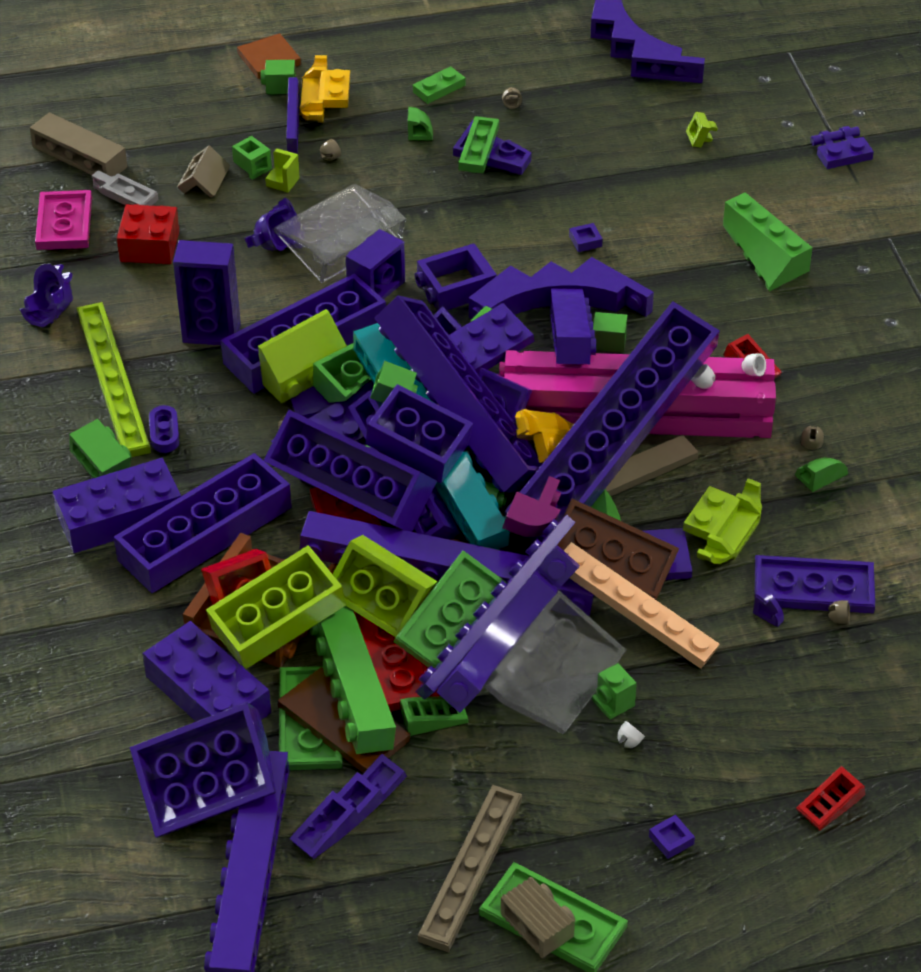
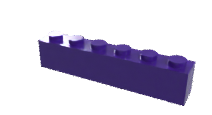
(572, 326)

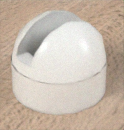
(754, 365)
(704, 377)
(630, 733)

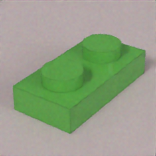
(439, 85)

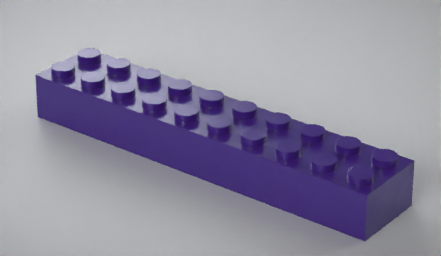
(626, 409)

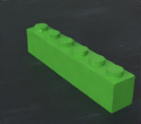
(354, 682)

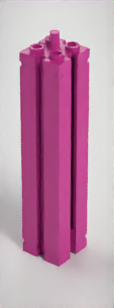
(730, 408)

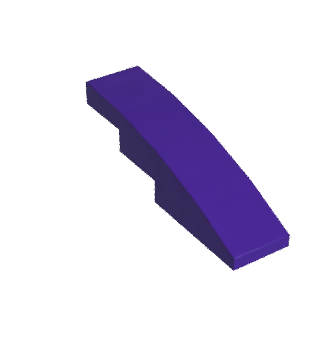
(348, 808)

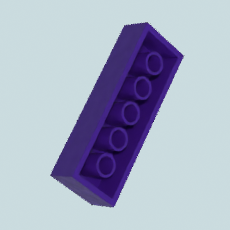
(348, 301)
(350, 471)
(202, 522)

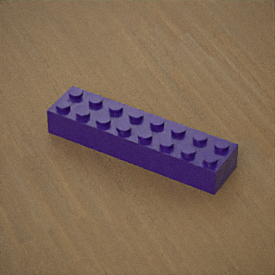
(458, 388)

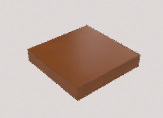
(268, 48)

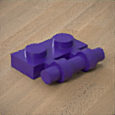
(842, 153)

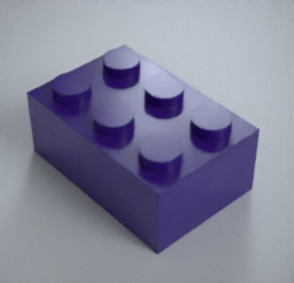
(419, 433)

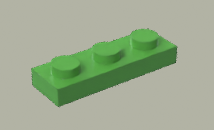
(478, 144)

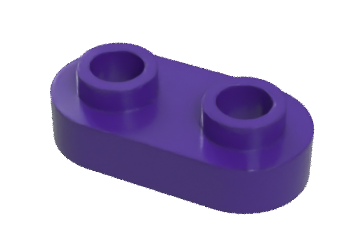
(164, 429)

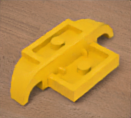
(323, 90)
(543, 428)

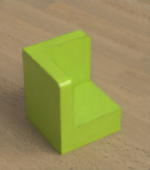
(285, 171)

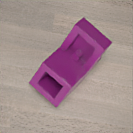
(531, 516)

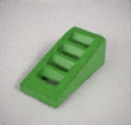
(425, 723)

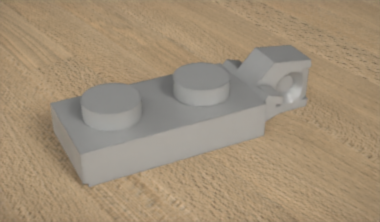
(123, 189)

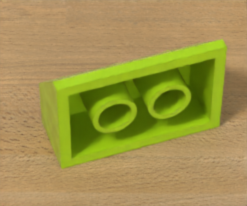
(290, 356)
(381, 584)

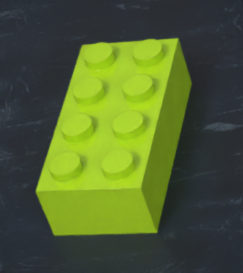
(276, 607)

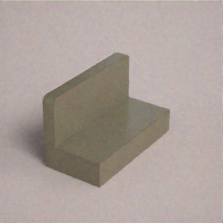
(206, 171)

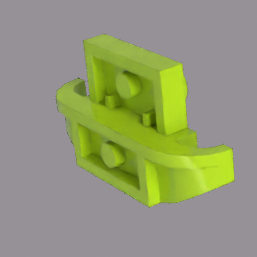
(725, 521)

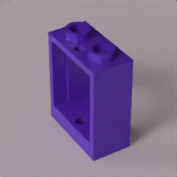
(449, 262)

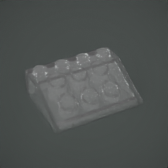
(336, 226)
(554, 665)

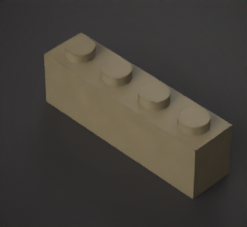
(77, 146)

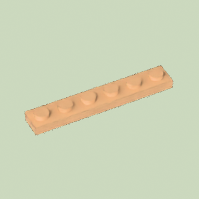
(641, 608)

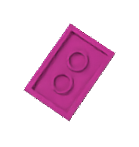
(63, 220)

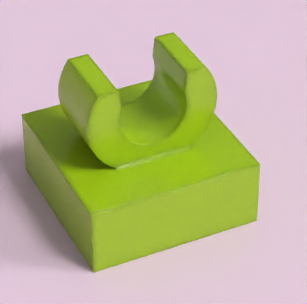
(699, 129)

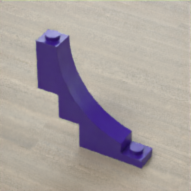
(649, 55)
(599, 282)
(484, 656)

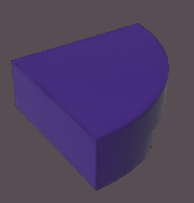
(767, 607)

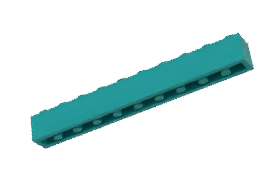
(462, 488)

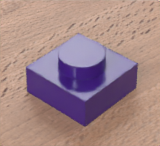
(585, 237)
(671, 836)

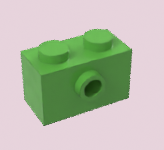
(98, 449)

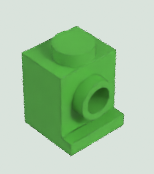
(252, 157)
(615, 691)

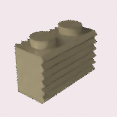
(538, 916)

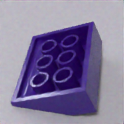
(204, 769)

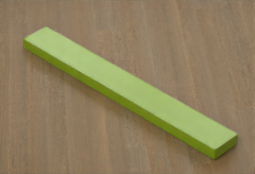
(113, 379)

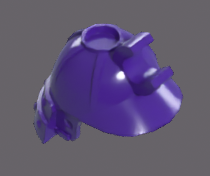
(264, 227)
(50, 296)

